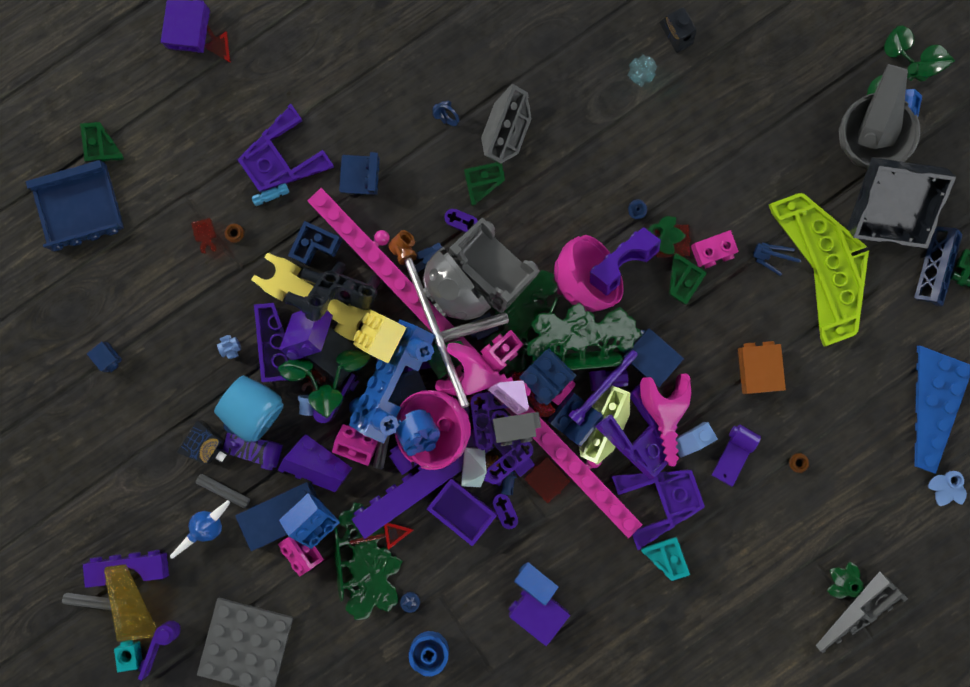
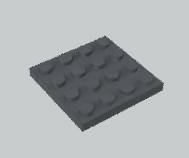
(244, 645)

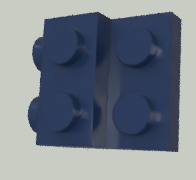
(547, 377)
(408, 384)

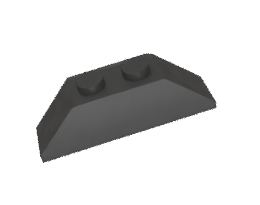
(507, 125)

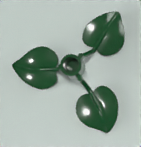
(933, 59)
(325, 398)

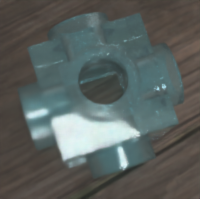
(642, 70)

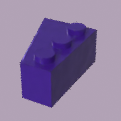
(316, 464)

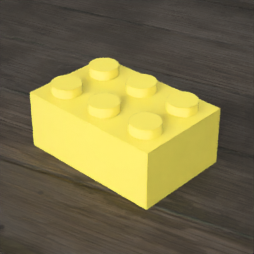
(378, 336)

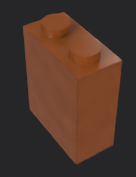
(761, 368)

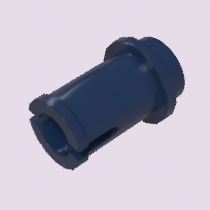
(508, 483)

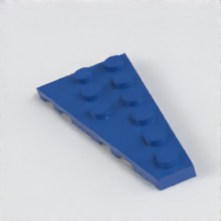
(938, 399)

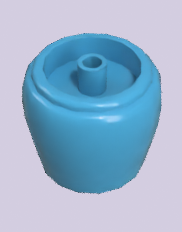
(249, 408)

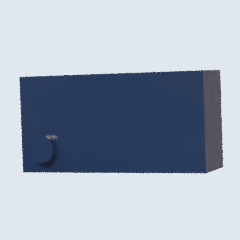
(262, 523)

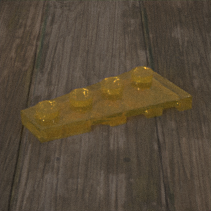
(127, 606)

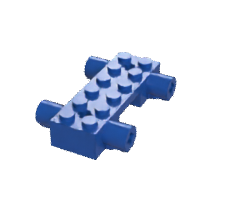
(373, 412)

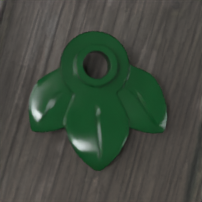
(668, 234)
(844, 580)

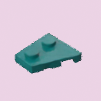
(668, 557)

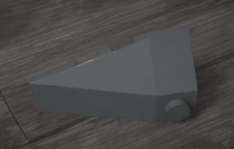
(886, 110)

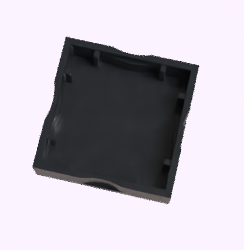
(900, 202)

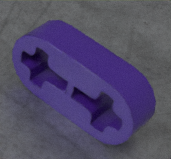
(459, 215)
(509, 508)

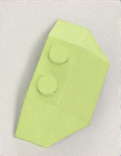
(614, 402)

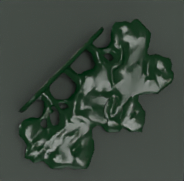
(523, 313)
(579, 332)
(369, 570)

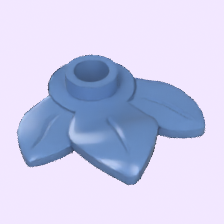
(946, 490)

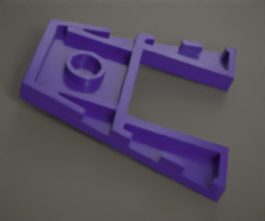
(266, 165)
(647, 449)
(678, 496)

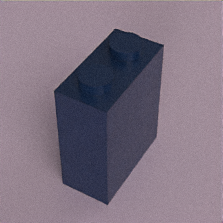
(654, 357)

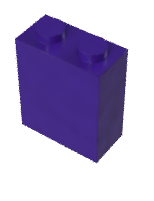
(185, 25)
(305, 336)
(538, 619)

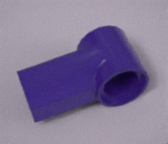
(598, 377)

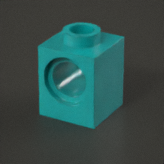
(124, 663)

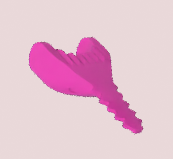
(476, 375)
(667, 410)

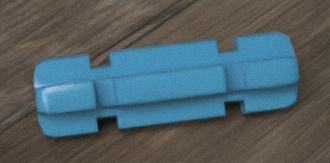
(270, 194)

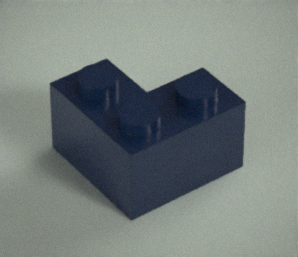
(312, 239)

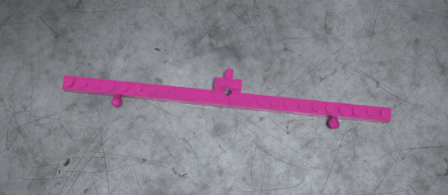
(405, 290)

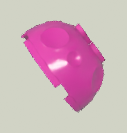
(573, 274)
(451, 421)

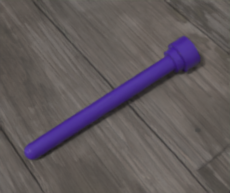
(579, 414)

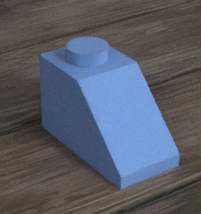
(695, 439)

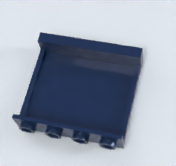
(76, 205)

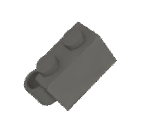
(516, 428)

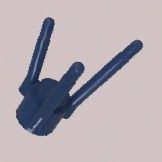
(764, 251)

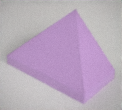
(512, 395)

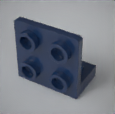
(360, 174)
(567, 426)

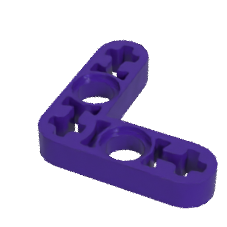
(489, 405)
(515, 446)

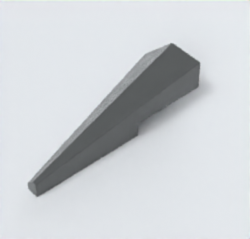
(872, 601)

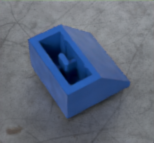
(308, 521)

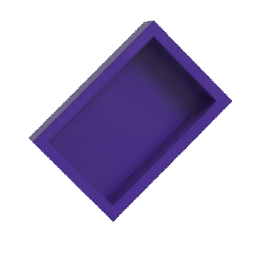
(462, 511)

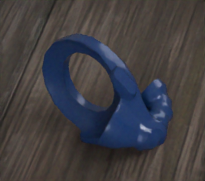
(439, 112)

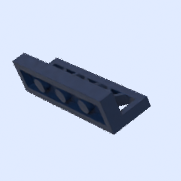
(945, 269)

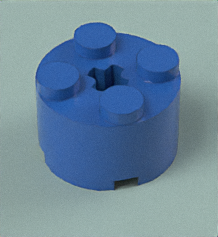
(417, 432)
(421, 661)

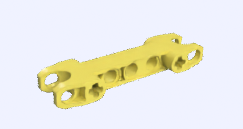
(287, 280)

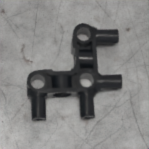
(332, 286)

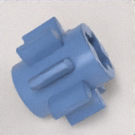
(229, 347)

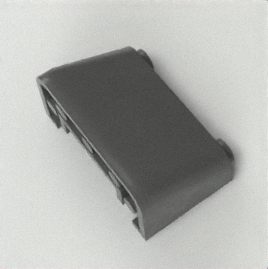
(491, 266)

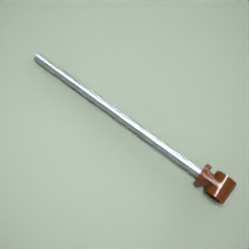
(401, 247)

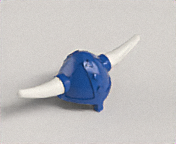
(202, 527)

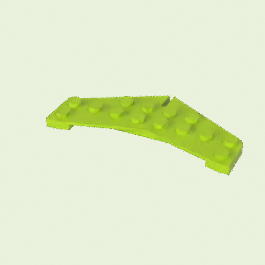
(836, 272)

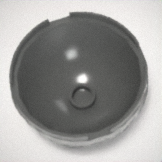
(861, 155)
(452, 289)

